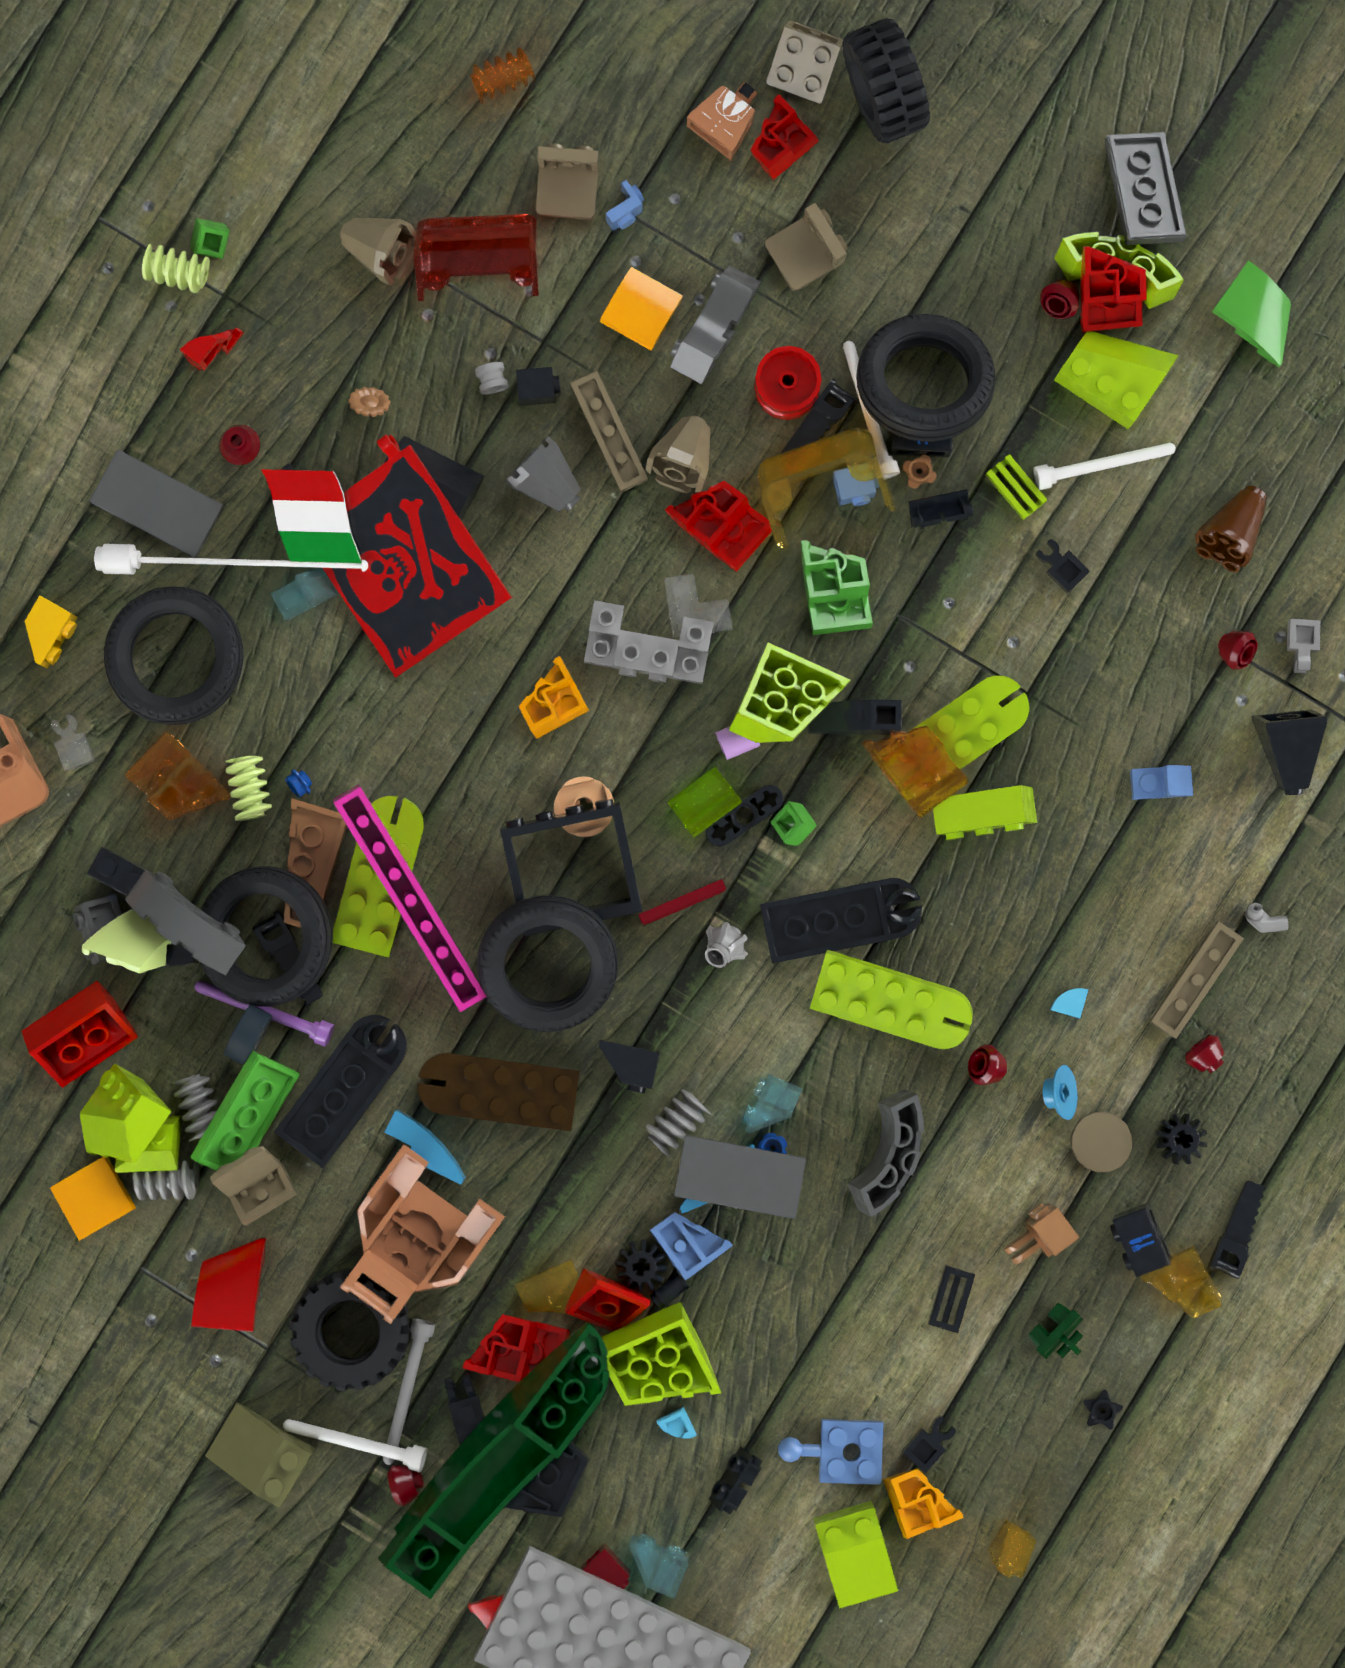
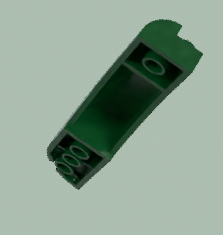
(498, 1461)

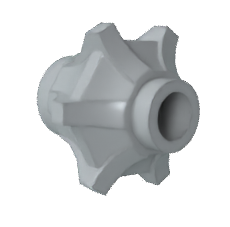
(724, 945)

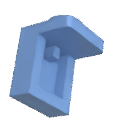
(625, 213)

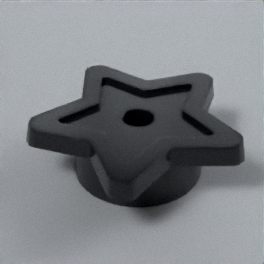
(1108, 1416)

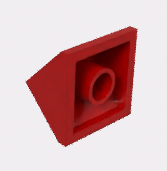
(605, 1301)

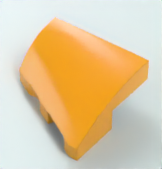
(553, 701)
(918, 1503)

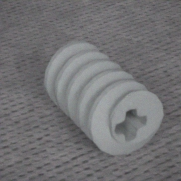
(196, 1103)
(676, 1122)
(167, 1182)

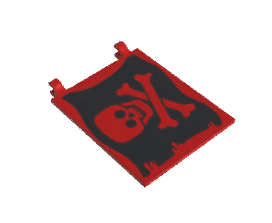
(423, 565)

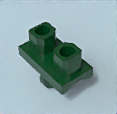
(1067, 1322)

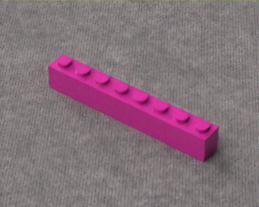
(409, 897)

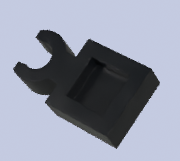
(1065, 569)
(925, 1447)

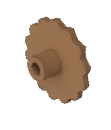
(369, 401)

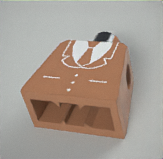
(724, 118)

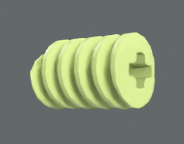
(174, 269)
(248, 787)

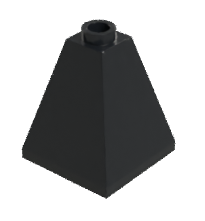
(1291, 746)

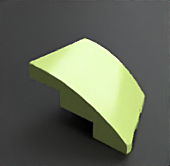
(129, 943)

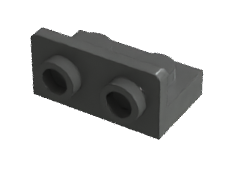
(94, 915)

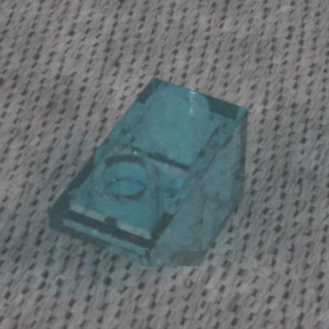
(774, 1103)
(659, 1566)

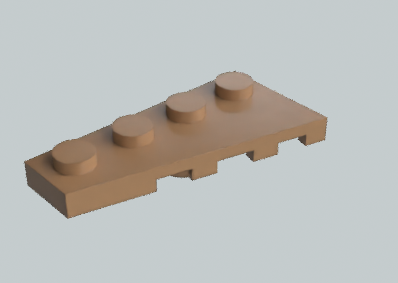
(314, 848)

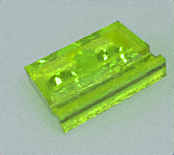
(704, 802)

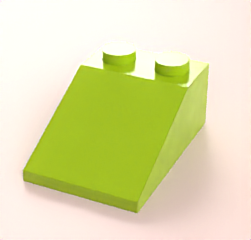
(855, 1554)

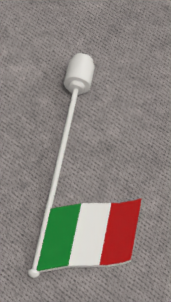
(308, 517)

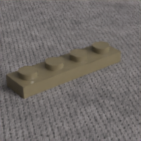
(609, 431)
(1196, 979)

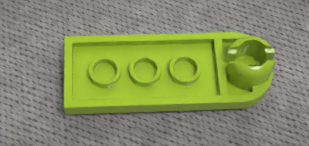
(977, 720)
(366, 911)
(891, 1001)

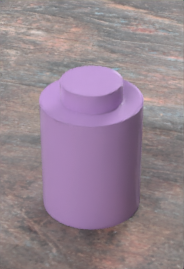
(733, 744)

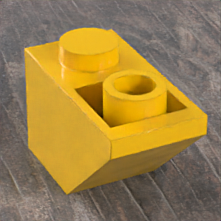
(47, 630)

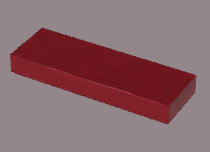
(682, 902)

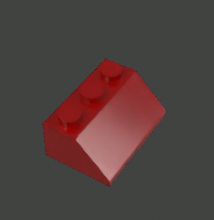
(78, 1034)

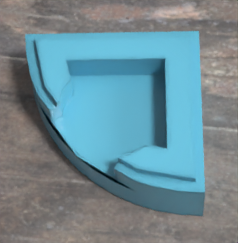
(1070, 1002)
(677, 1424)

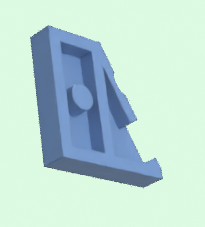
(687, 1244)

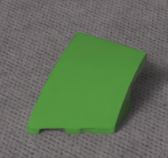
(1257, 312)
(835, 590)

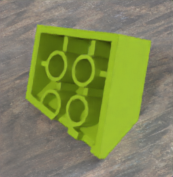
(1115, 375)
(784, 696)
(121, 1116)
(659, 1359)

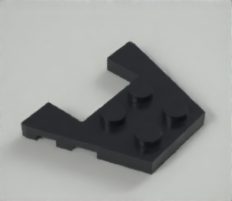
(554, 1485)

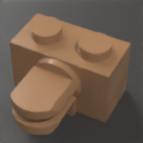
(1049, 1231)

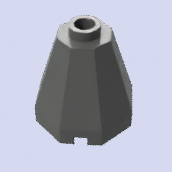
(546, 477)

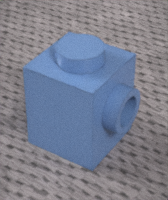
(851, 490)

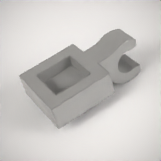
(1303, 638)

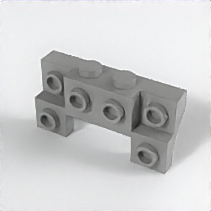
(645, 653)

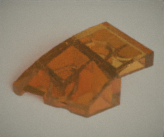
(917, 768)
(175, 779)

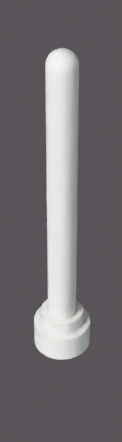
(889, 465)
(1046, 476)
(411, 1457)

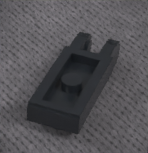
(467, 1411)

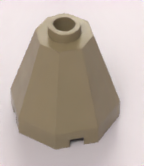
(380, 245)
(682, 456)

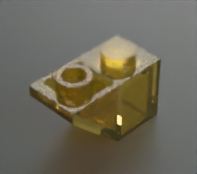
(1012, 1549)

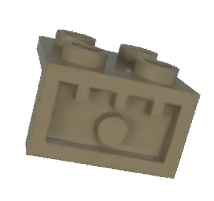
(804, 61)

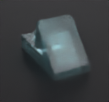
(304, 593)

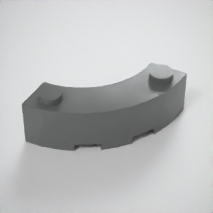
(712, 330)
(181, 921)
(895, 1156)

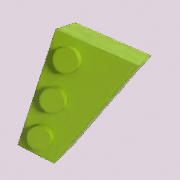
(985, 811)

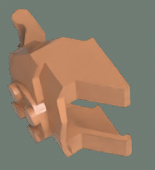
(414, 1236)

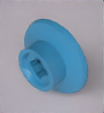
(1061, 1092)

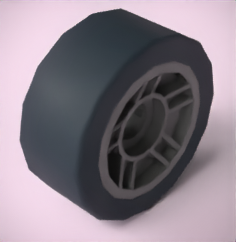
(247, 1034)

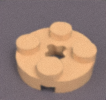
(572, 793)

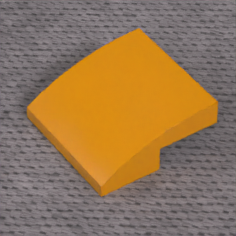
(641, 308)
(92, 1198)

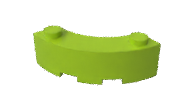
(1161, 276)

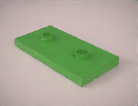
(245, 1111)

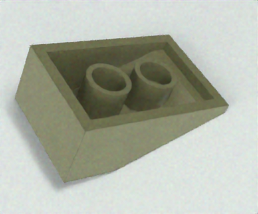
(260, 1454)

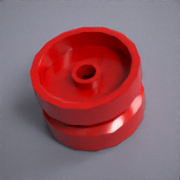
(795, 367)

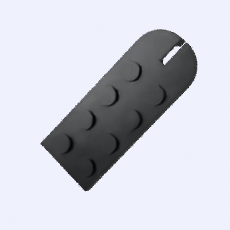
(839, 919)
(344, 1089)

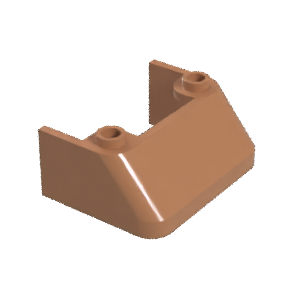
(20, 778)

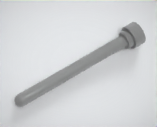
(420, 1333)

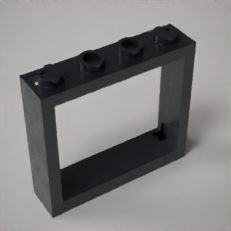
(574, 815)

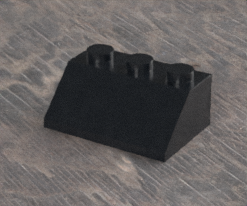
(455, 480)

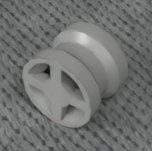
(491, 378)

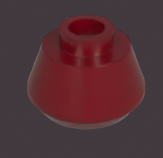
(1060, 299)
(239, 444)
(1238, 649)
(1205, 1054)
(987, 1065)
(404, 1484)

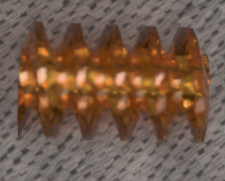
(501, 74)

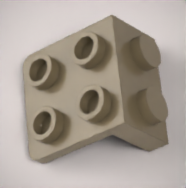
(567, 181)
(807, 248)
(254, 1184)

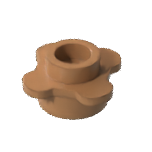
(922, 463)

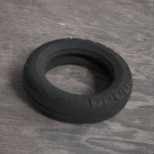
(933, 332)
(128, 626)
(315, 928)
(556, 1014)

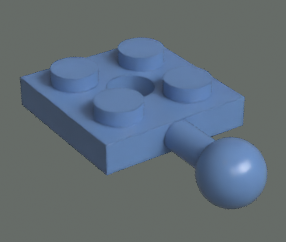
(833, 1438)

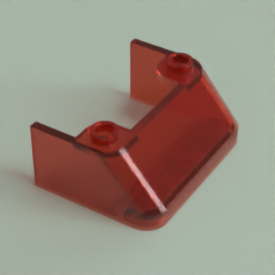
(474, 248)

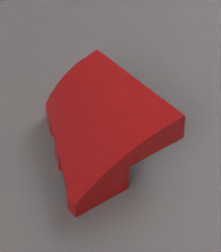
(782, 139)
(204, 349)

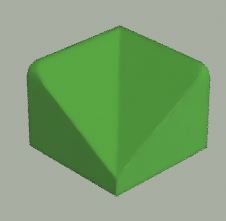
(209, 238)
(793, 823)

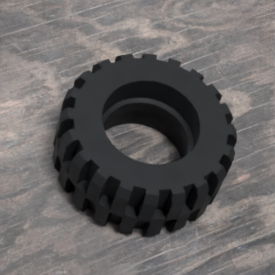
(886, 80)
(325, 1363)

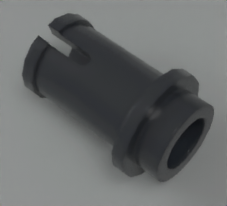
(669, 1291)

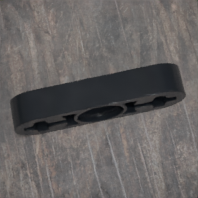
(767, 809)

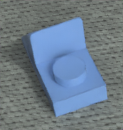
(1161, 782)

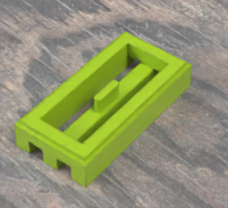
(1000, 467)

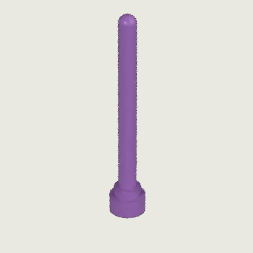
(319, 1031)

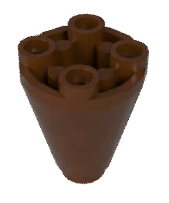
(1233, 530)

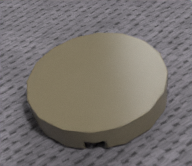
(1101, 1142)

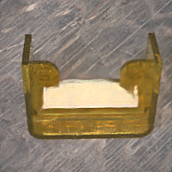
(851, 447)

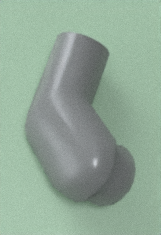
(1262, 921)

